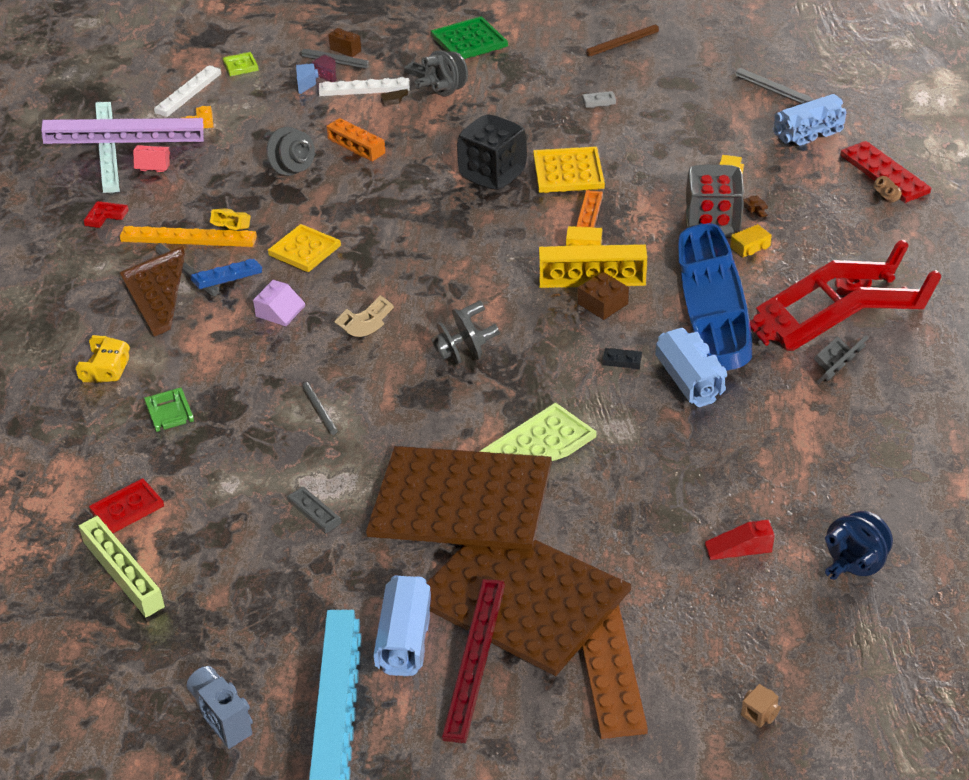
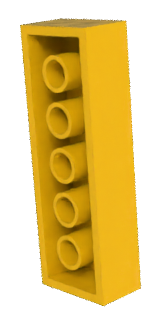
(578, 264)

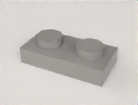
(599, 99)

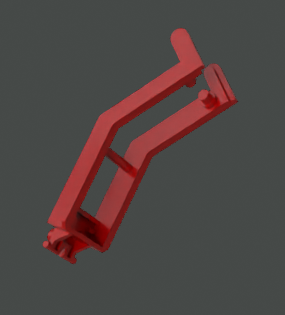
(777, 324)

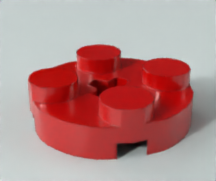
(845, 286)

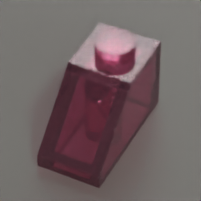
(326, 68)

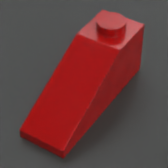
(744, 540)

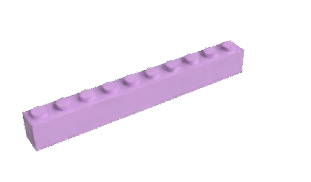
(122, 130)

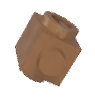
(760, 706)

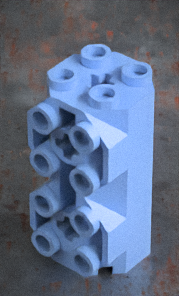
(807, 120)
(688, 365)
(403, 626)

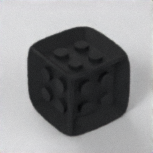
(492, 151)

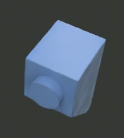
(306, 76)

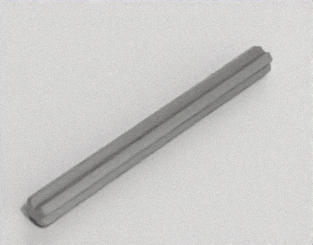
(773, 86)

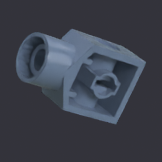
(221, 706)

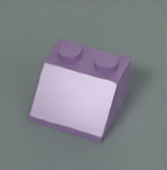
(278, 303)

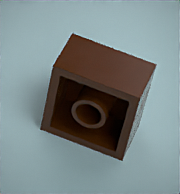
(603, 295)

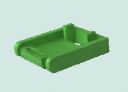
(169, 414)

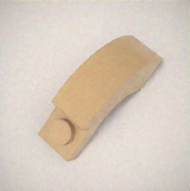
(366, 321)

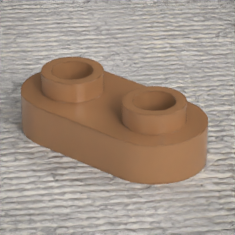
(887, 189)

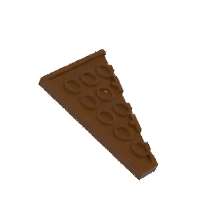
(156, 287)

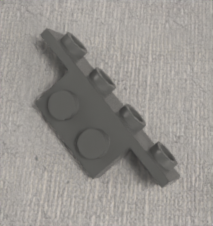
(835, 354)

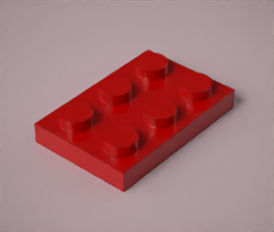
(127, 505)

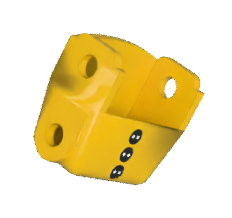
(106, 362)

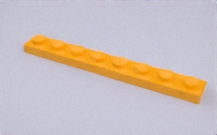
(188, 236)

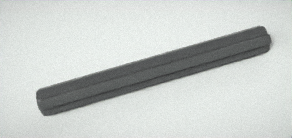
(339, 59)

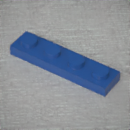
(226, 273)

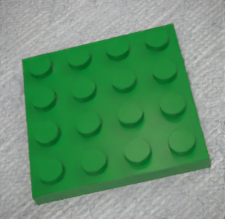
(469, 37)

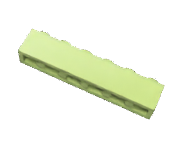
(121, 566)

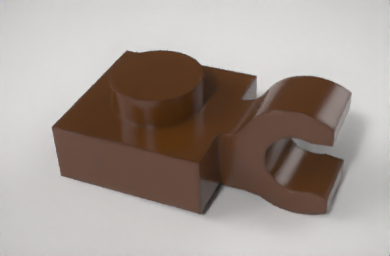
(755, 204)

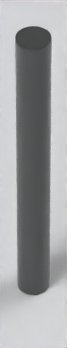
(320, 409)

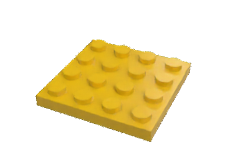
(568, 169)

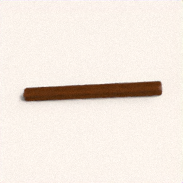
(622, 40)

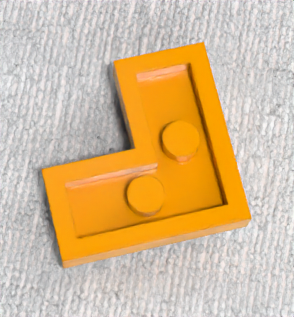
(206, 113)

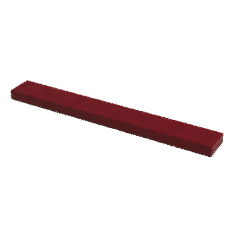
(473, 662)

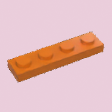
(590, 209)

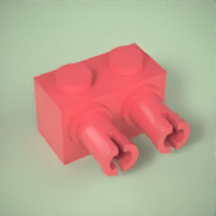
(151, 158)

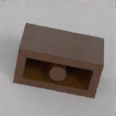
(344, 42)

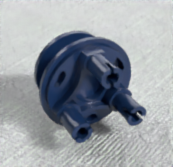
(858, 544)

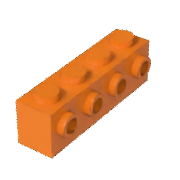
(356, 139)

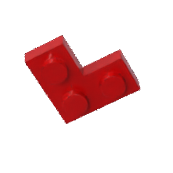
(105, 210)

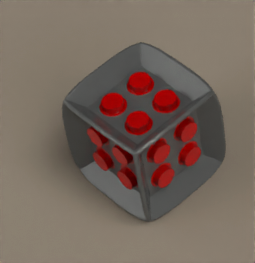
(715, 197)

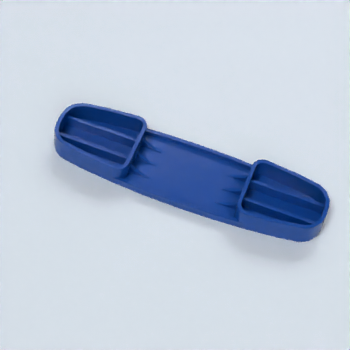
(715, 294)

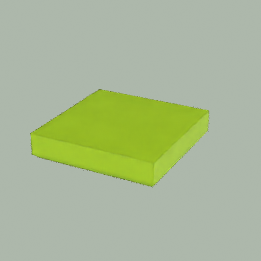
(240, 64)

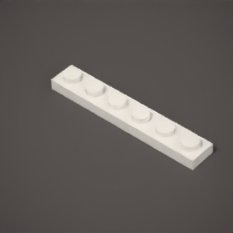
(363, 87)
(187, 91)

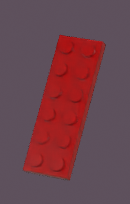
(876, 164)

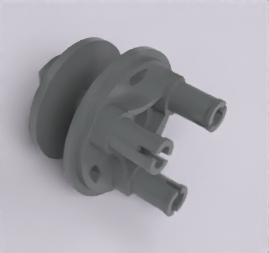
(444, 72)
(288, 151)
(467, 332)

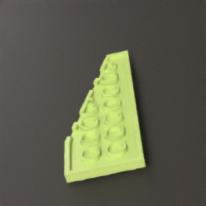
(548, 433)

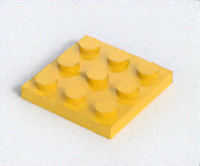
(304, 248)

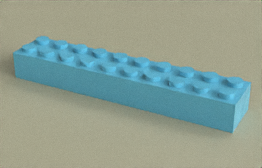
(336, 697)

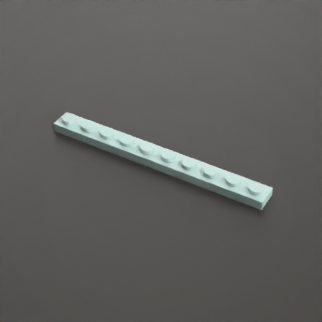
(107, 154)

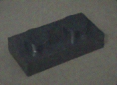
(622, 358)

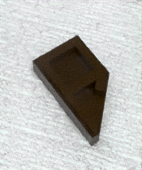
(393, 97)

